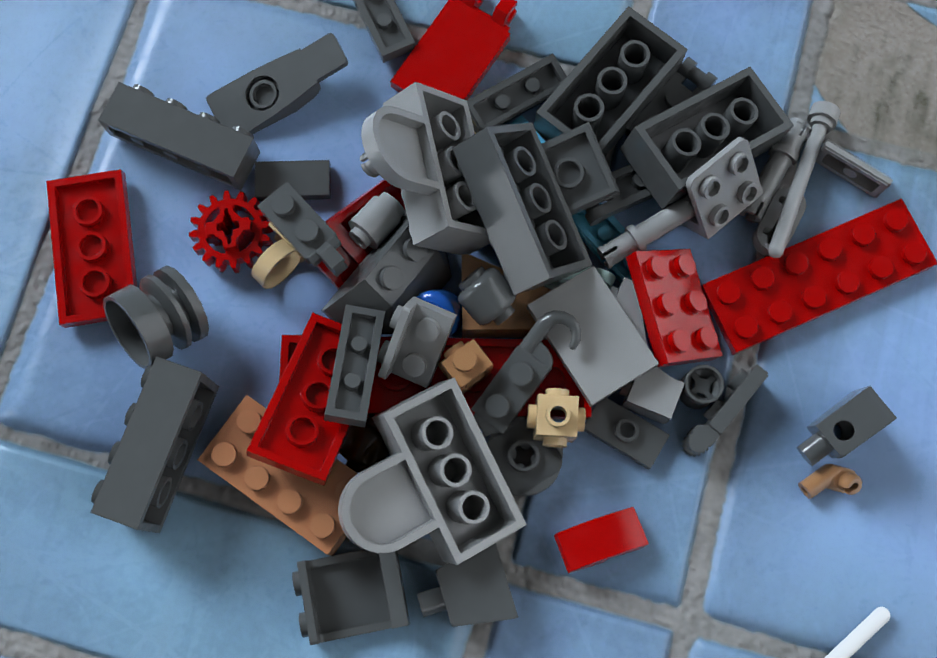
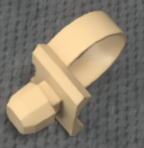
(282, 251)

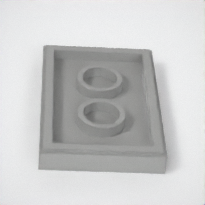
(610, 345)

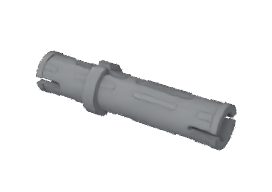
(781, 158)
(639, 236)

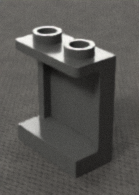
(350, 595)

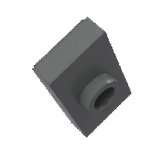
(626, 432)

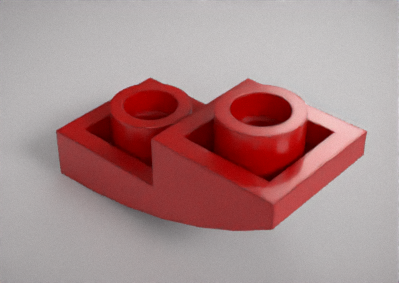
(601, 539)

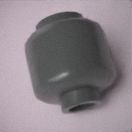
(487, 296)

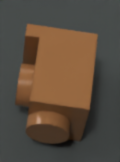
(466, 364)

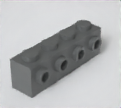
(180, 135)

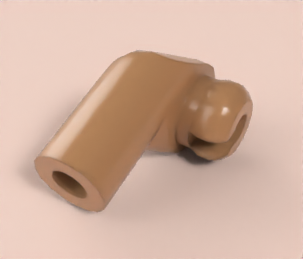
(833, 478)

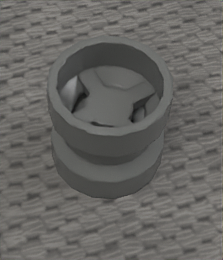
(706, 381)

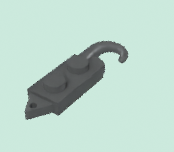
(521, 375)

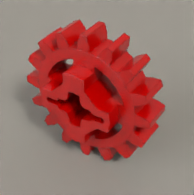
(217, 223)

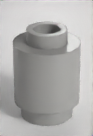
(376, 221)

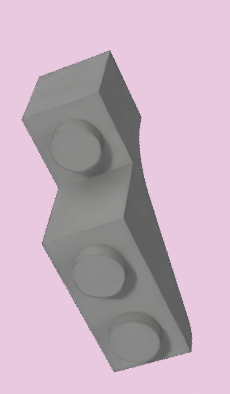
(654, 392)

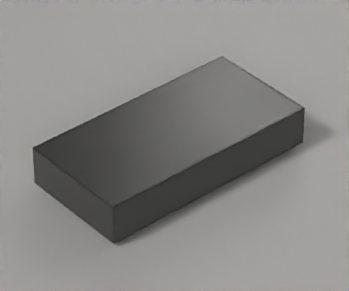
(307, 177)

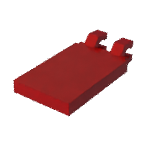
(458, 48)

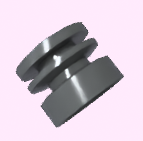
(156, 316)

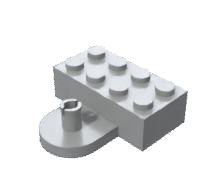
(412, 149)
(432, 483)

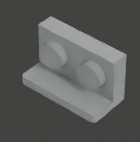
(416, 341)

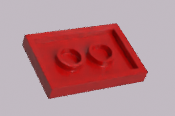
(673, 306)

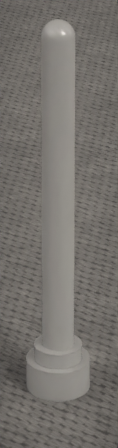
(822, 119)

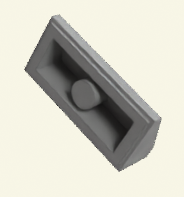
(853, 169)

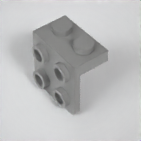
(723, 188)

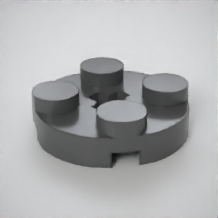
(521, 479)

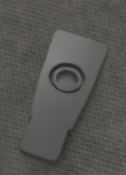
(277, 86)

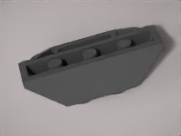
(391, 277)

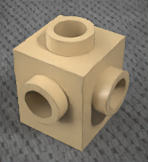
(556, 433)

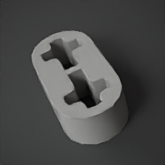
(771, 219)

